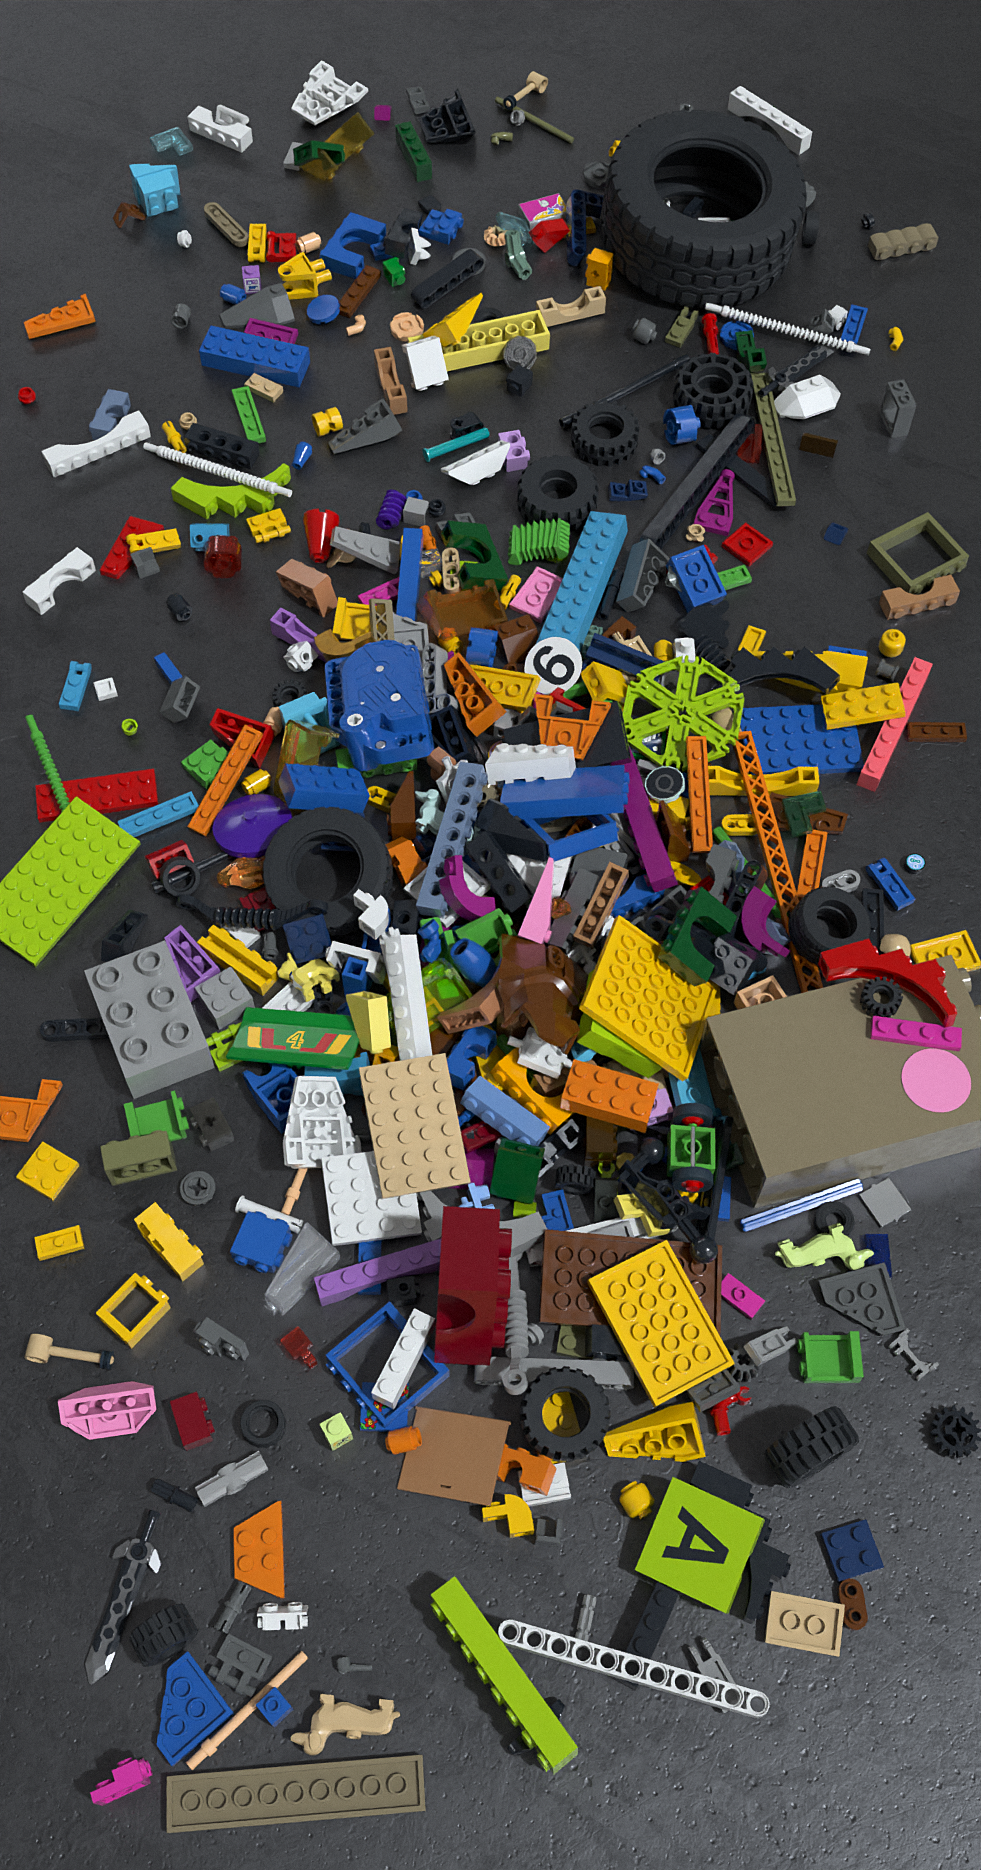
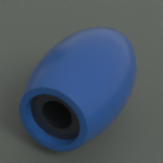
(473, 961)

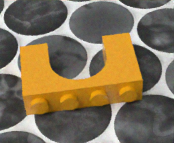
(514, 1080)

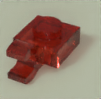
(298, 1345)

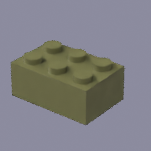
(138, 1157)

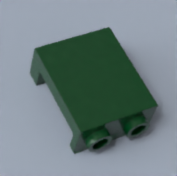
(308, 152)
(517, 1171)

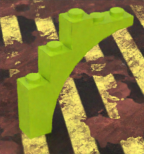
(231, 499)

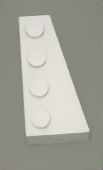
(529, 762)

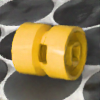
(327, 421)

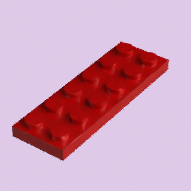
(102, 793)

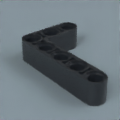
(738, 898)

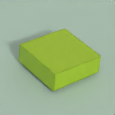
(523, 1209)

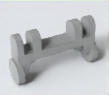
(923, 1367)

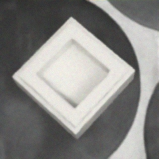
(105, 689)

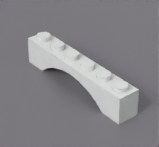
(792, 133)
(65, 458)

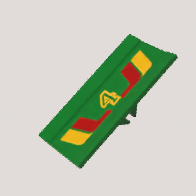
(295, 1038)

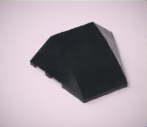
(448, 121)

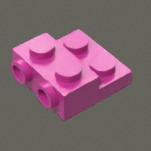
(128, 1778)

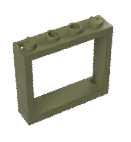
(878, 547)

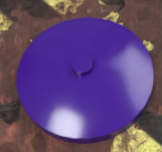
(249, 824)

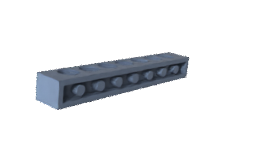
(466, 775)

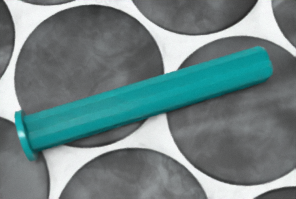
(455, 444)

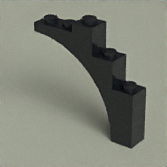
(802, 667)
(765, 1561)

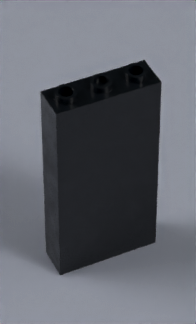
(607, 749)

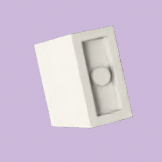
(426, 362)
(340, 952)

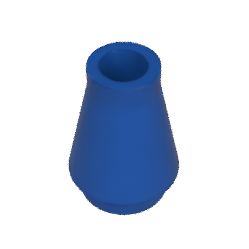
(302, 453)

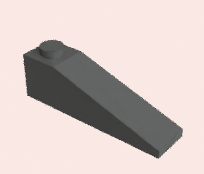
(266, 305)
(374, 426)

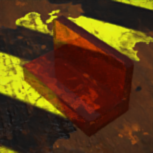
(751, 448)

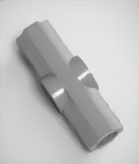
(231, 1478)

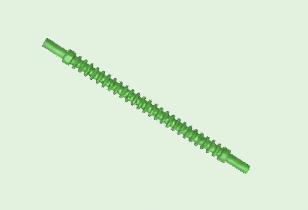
(47, 762)

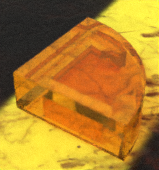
(560, 908)

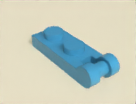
(75, 686)

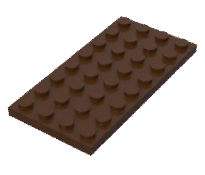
(577, 1256)

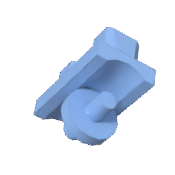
(476, 1195)

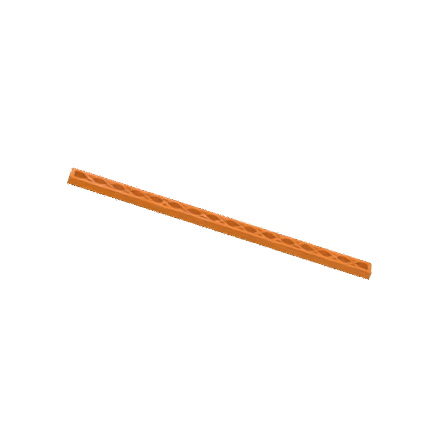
(769, 853)

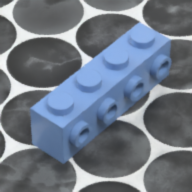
(503, 1113)

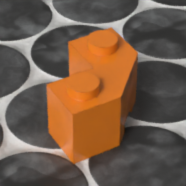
(405, 860)

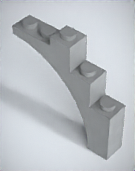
(525, 1231)

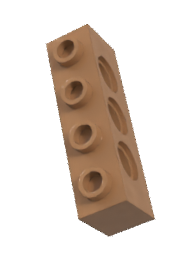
(601, 905)

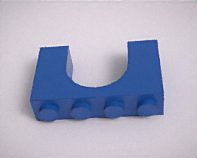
(353, 229)
(354, 974)

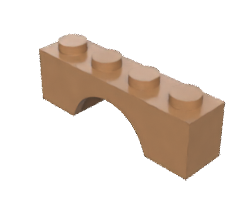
(386, 370)
(899, 603)

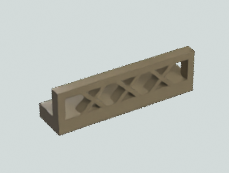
(384, 619)

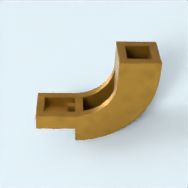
(333, 649)

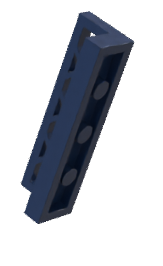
(620, 656)

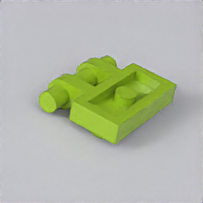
(219, 1054)

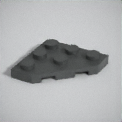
(865, 1297)

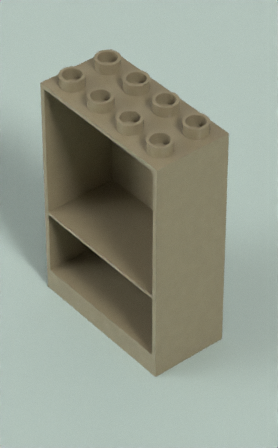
(826, 1100)

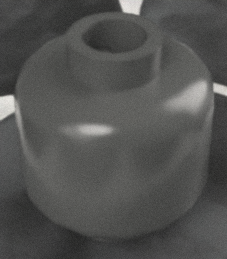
(644, 330)

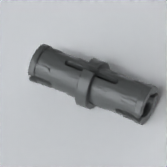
(232, 1607)

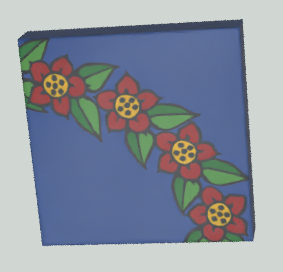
(367, 1423)

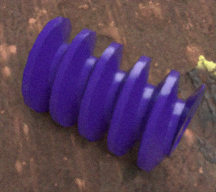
(391, 510)

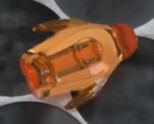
(243, 873)

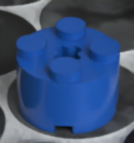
(681, 424)
(481, 647)

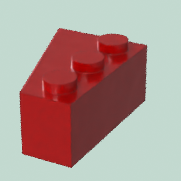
(229, 725)

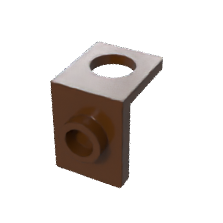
(127, 209)

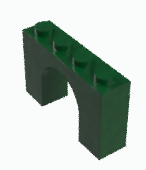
(476, 539)
(678, 948)

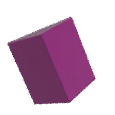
(480, 1168)

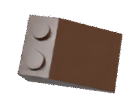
(402, 817)
(673, 834)

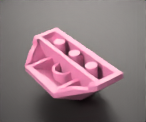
(108, 1409)

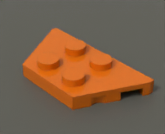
(260, 1551)

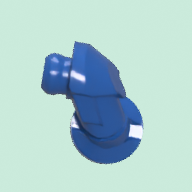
(433, 948)

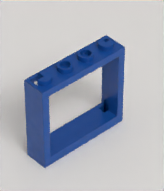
(602, 834)
(391, 1313)

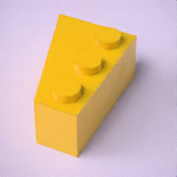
(169, 1241)

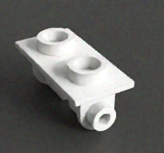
(273, 1614)

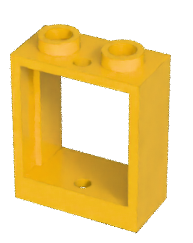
(133, 1337)

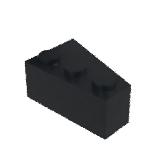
(451, 734)

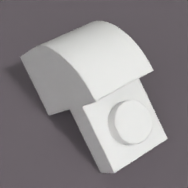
(375, 915)

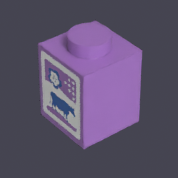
(251, 279)

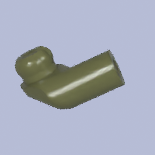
(504, 136)

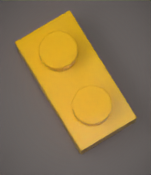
(59, 1242)

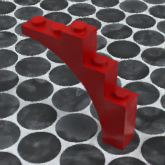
(921, 980)

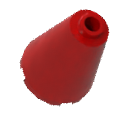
(318, 532)

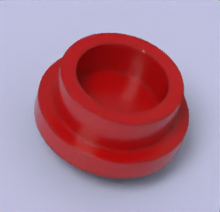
(26, 395)

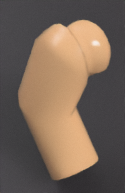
(358, 327)

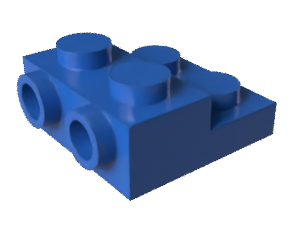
(441, 226)

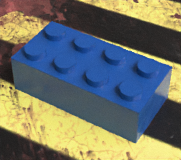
(325, 787)

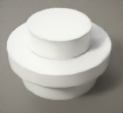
(184, 238)

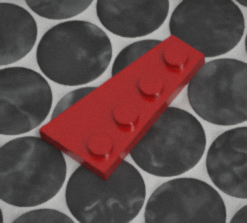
(119, 557)

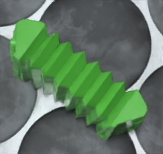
(538, 540)

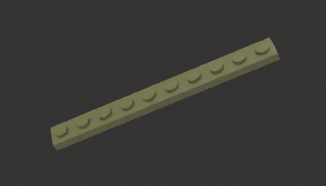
(773, 443)

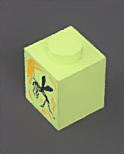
(336, 1431)

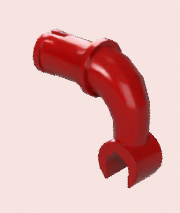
(720, 1410)

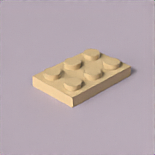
(804, 1623)

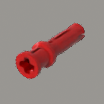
(710, 331)

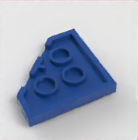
(189, 1709)

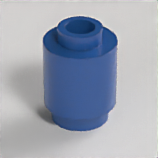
(232, 294)

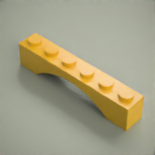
(787, 783)

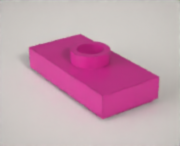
(740, 1296)

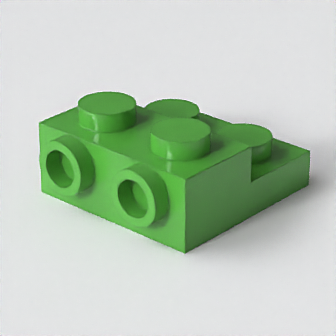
(205, 763)

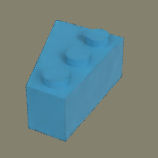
(348, 1079)

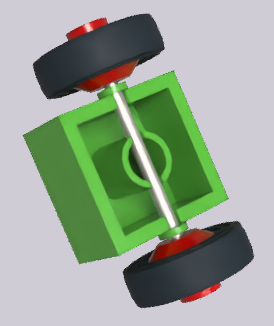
(691, 1148)

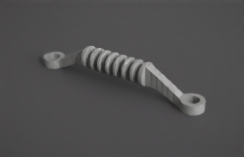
(516, 1331)

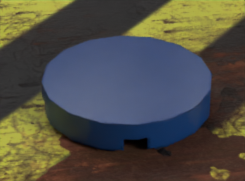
(323, 309)
(728, 331)

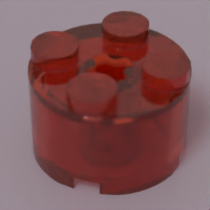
(223, 556)

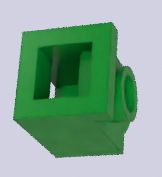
(394, 272)

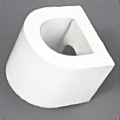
(839, 315)

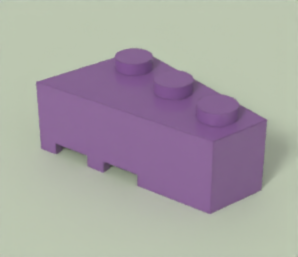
(190, 960)

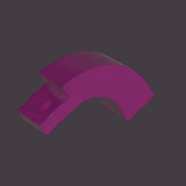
(458, 894)
(754, 922)

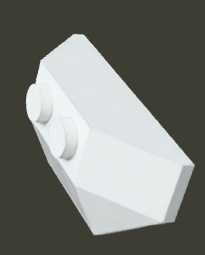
(807, 398)
(479, 464)

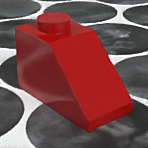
(548, 233)

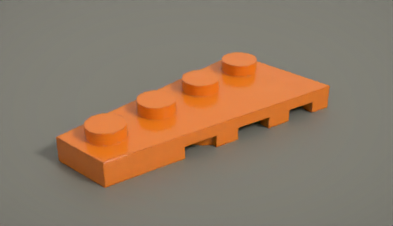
(59, 319)

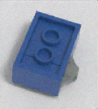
(695, 578)

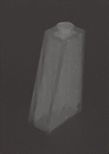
(307, 1259)

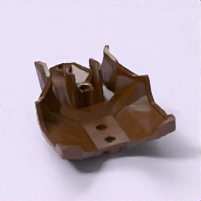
(540, 988)

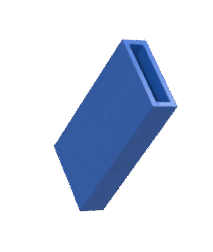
(585, 793)

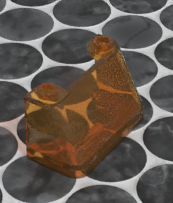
(457, 612)

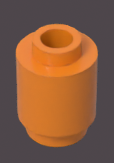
(403, 1440)

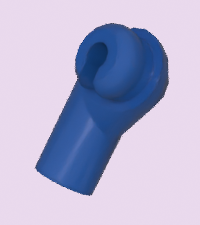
(655, 473)

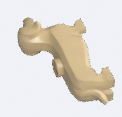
(345, 1719)

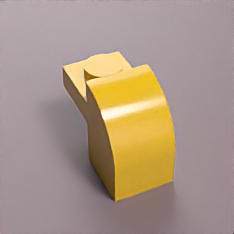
(515, 1511)

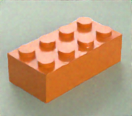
(609, 1095)

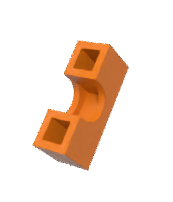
(536, 1471)

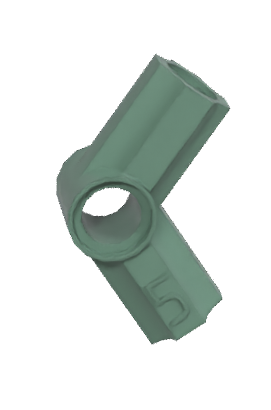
(515, 255)

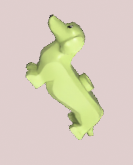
(823, 1247)

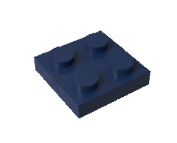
(307, 938)
(852, 1550)

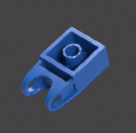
(273, 1092)

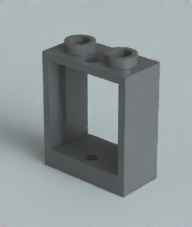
(897, 408)

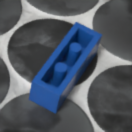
(167, 667)

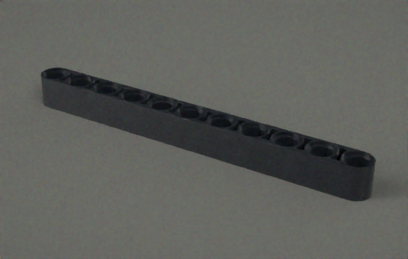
(699, 480)

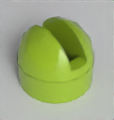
(126, 725)

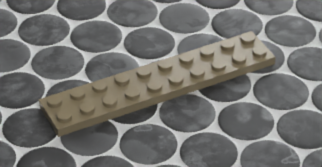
(295, 1794)

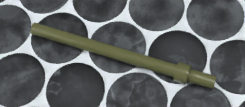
(539, 122)

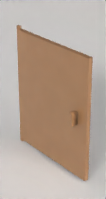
(455, 1453)

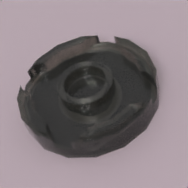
(519, 351)

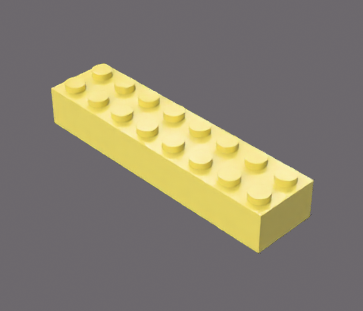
(486, 339)

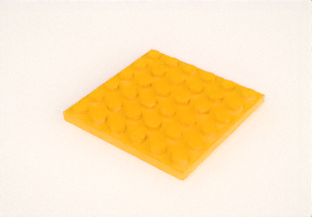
(647, 1000)

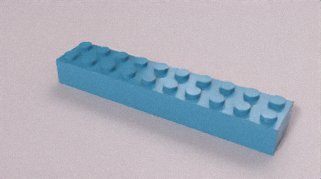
(586, 578)

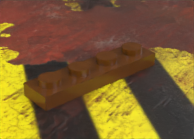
(358, 291)

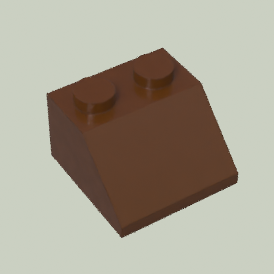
(516, 638)

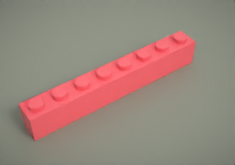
(893, 728)

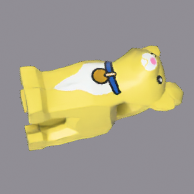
(309, 975)

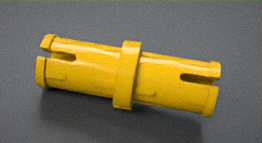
(173, 437)
(511, 585)

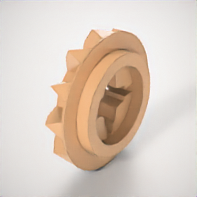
(490, 237)

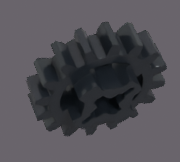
(945, 1433)

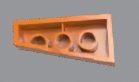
(475, 698)

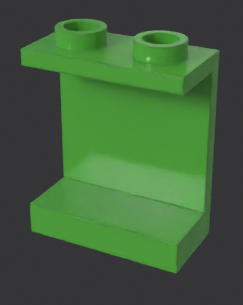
(158, 1116)

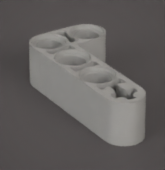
(436, 679)

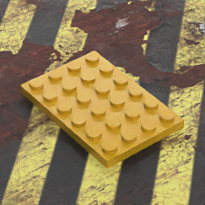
(660, 1323)

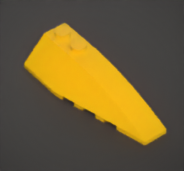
(848, 666)

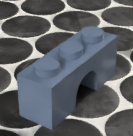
(112, 405)

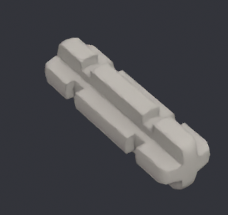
(585, 1617)

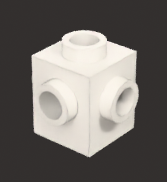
(300, 656)

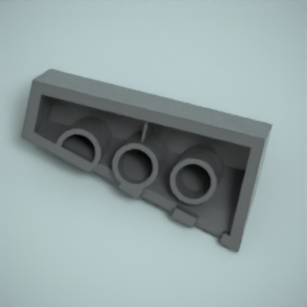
(641, 574)
(579, 896)

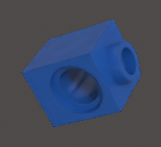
(274, 1707)

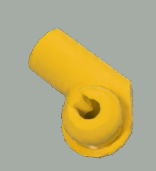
(898, 338)

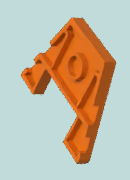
(567, 731)
(22, 1116)

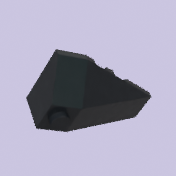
(509, 832)

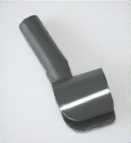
(344, 1666)

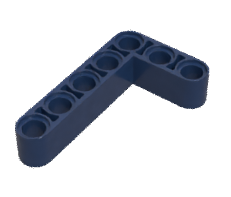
(577, 208)

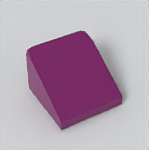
(382, 112)

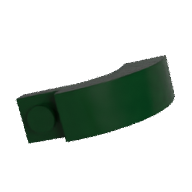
(747, 354)

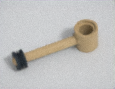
(534, 82)
(40, 1349)

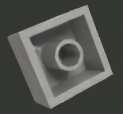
(224, 997)

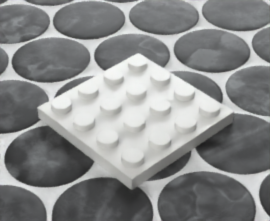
(357, 1205)

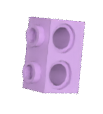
(517, 454)

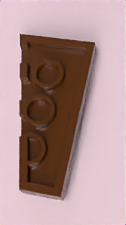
(828, 821)

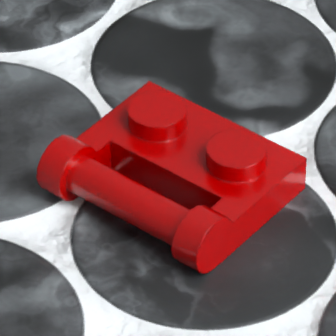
(287, 246)

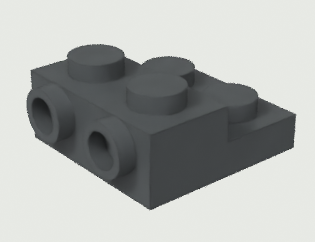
(217, 1339)

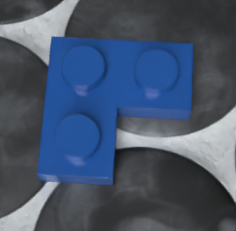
(556, 1211)

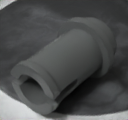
(270, 951)

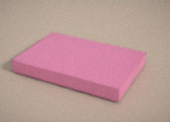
(537, 595)

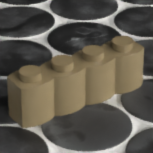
(903, 241)

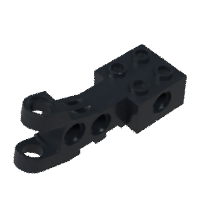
(731, 958)

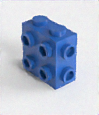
(261, 1242)

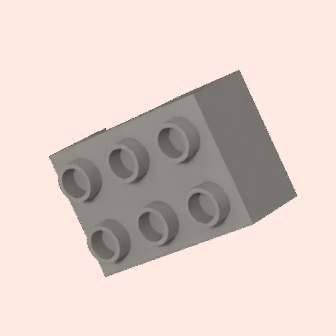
(149, 1019)

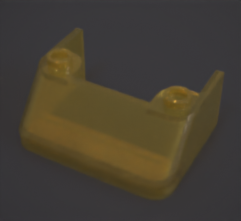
(351, 135)
(301, 746)

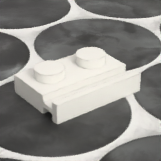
(289, 999)
(558, 1490)

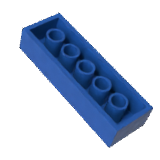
(253, 354)

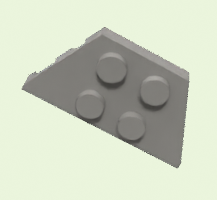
(410, 632)

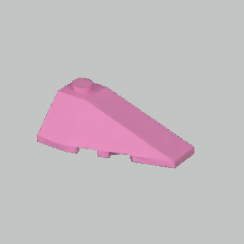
(538, 917)

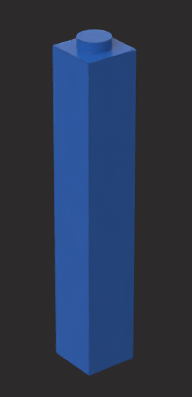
(410, 573)

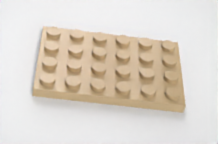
(414, 1126)

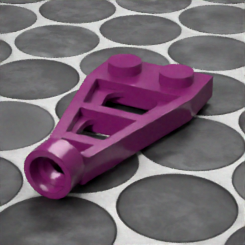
(713, 522)

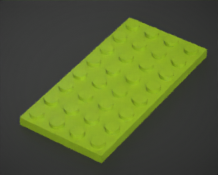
(60, 879)

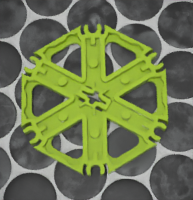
(685, 699)

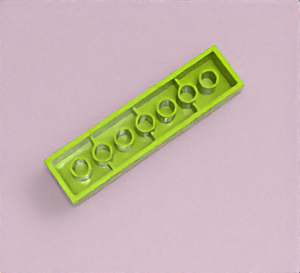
(502, 1672)

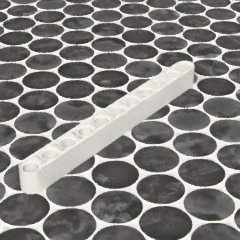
(645, 1667)

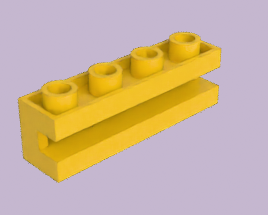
(246, 963)

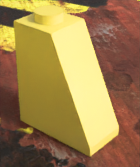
(370, 1020)

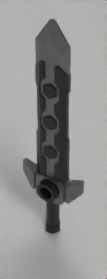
(786, 376)
(139, 1554)

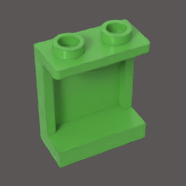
(487, 930)
(830, 1358)

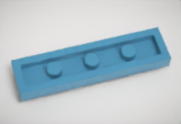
(159, 815)

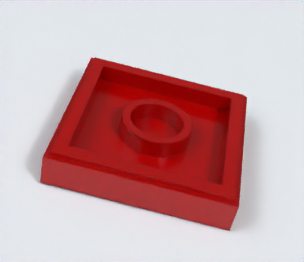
(747, 544)

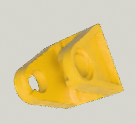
(303, 276)

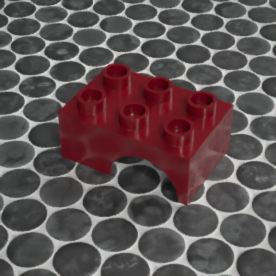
(472, 1286)

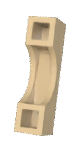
(589, 304)

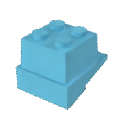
(155, 187)
(309, 710)

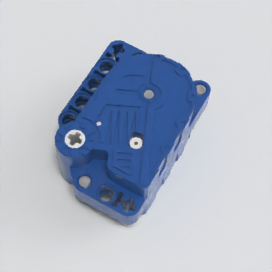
(379, 704)

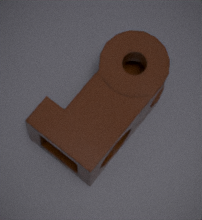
(625, 628)

